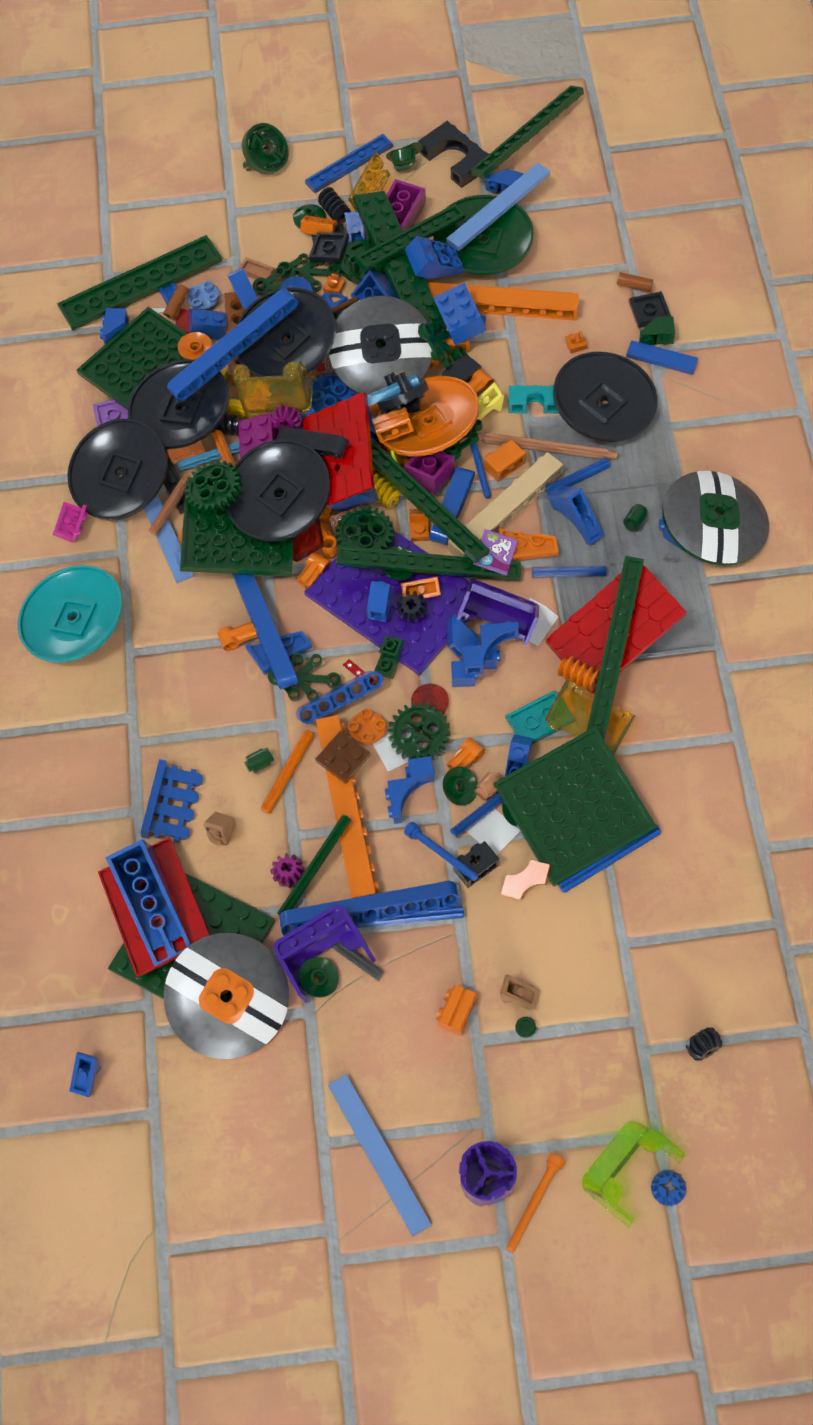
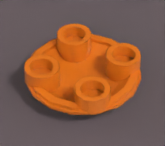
(367, 727)

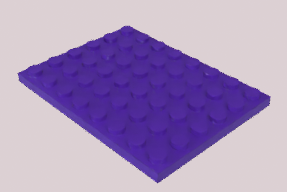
(346, 594)

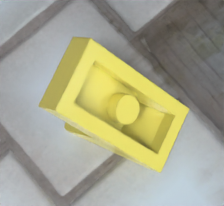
(490, 399)

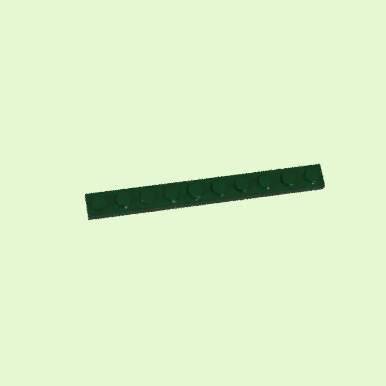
(527, 131)
(427, 504)
(420, 563)
(615, 644)

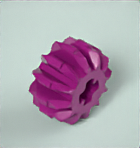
(286, 417)
(290, 864)

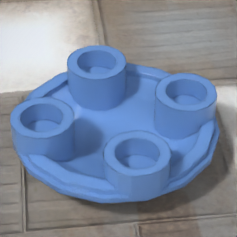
(203, 295)

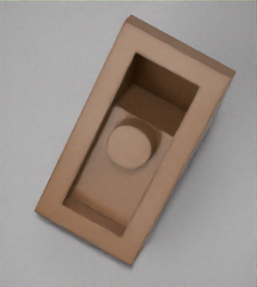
(518, 992)

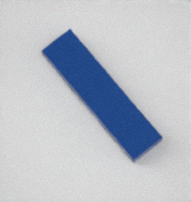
(662, 357)

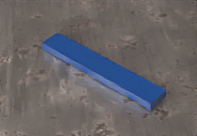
(348, 163)

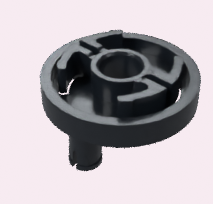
(406, 395)

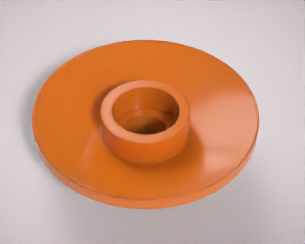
(193, 345)

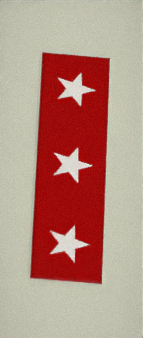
(354, 669)

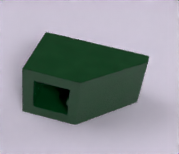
(658, 331)

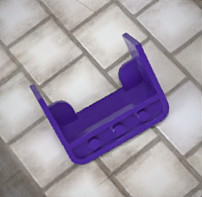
(498, 607)
(314, 938)

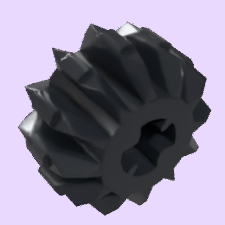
(420, 606)
(704, 1044)

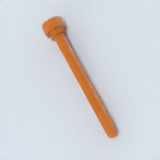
(554, 1164)

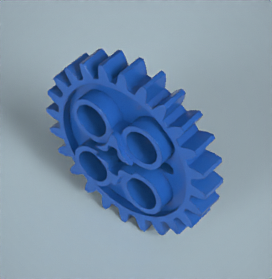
(329, 391)

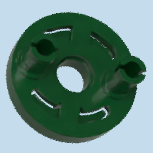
(255, 154)
(351, 269)

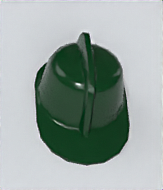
(404, 157)

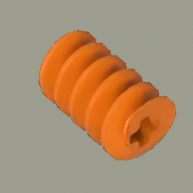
(578, 674)

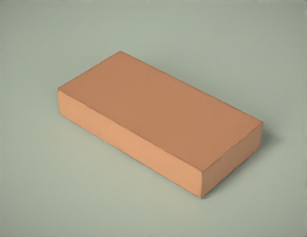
(256, 269)

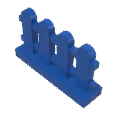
(169, 811)

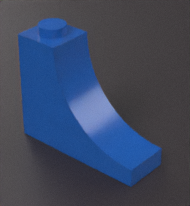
(574, 505)

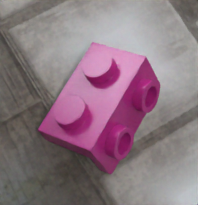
(69, 522)

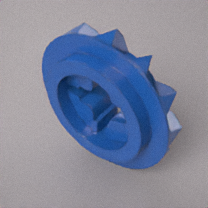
(659, 1192)

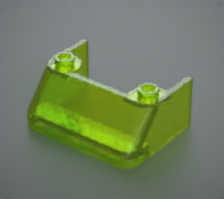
(599, 1178)

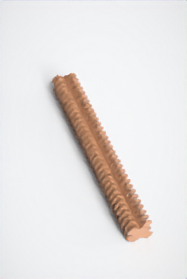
(169, 505)

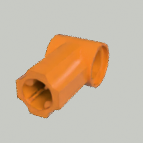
(481, 381)
(329, 541)
(315, 566)
(232, 637)
(469, 752)

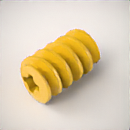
(386, 494)

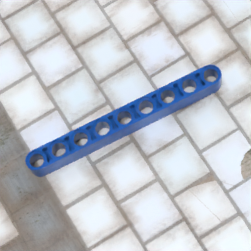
(232, 344)
(266, 630)
(380, 905)

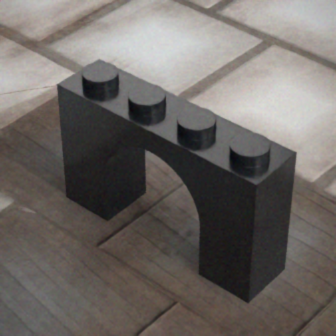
(450, 138)

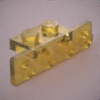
(372, 178)

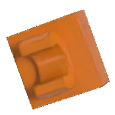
(334, 284)
(575, 342)

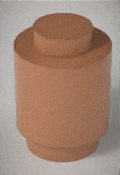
(485, 787)

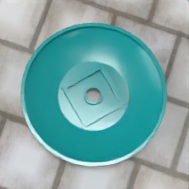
(69, 592)

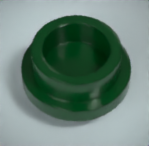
(525, 1027)

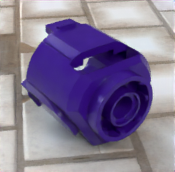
(493, 1162)

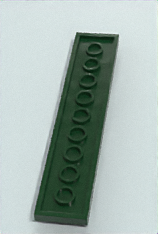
(382, 225)
(139, 282)

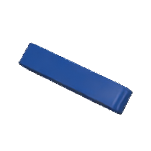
(454, 500)
(348, 696)

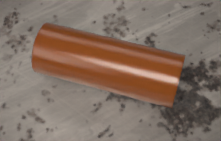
(635, 282)
(176, 301)

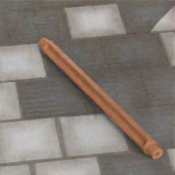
(549, 446)

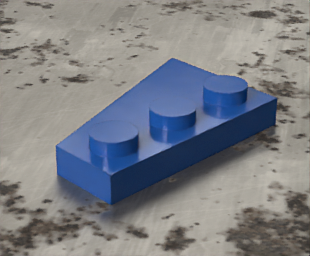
(293, 643)

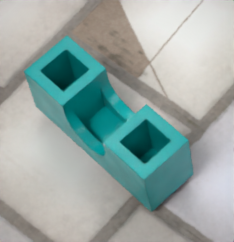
(521, 396)

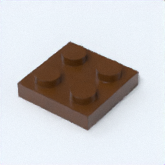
(342, 757)

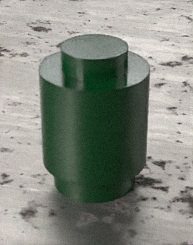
(635, 517)
(258, 760)

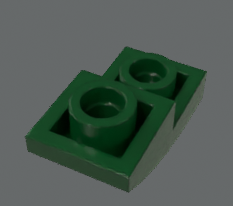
(390, 656)

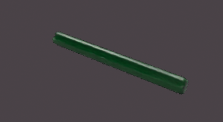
(315, 864)

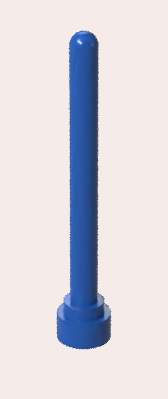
(480, 469)
(414, 831)

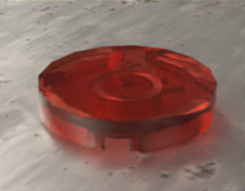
(431, 694)

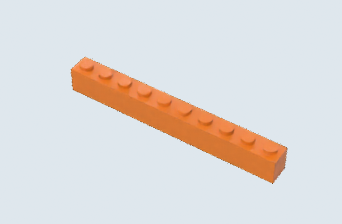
(518, 301)
(344, 802)

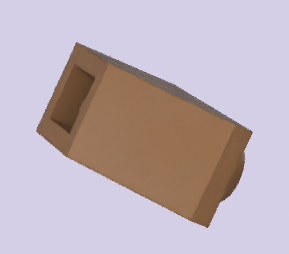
(219, 828)

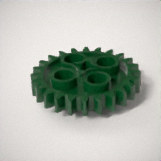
(213, 486)
(366, 531)
(429, 718)

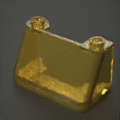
(266, 393)
(572, 714)

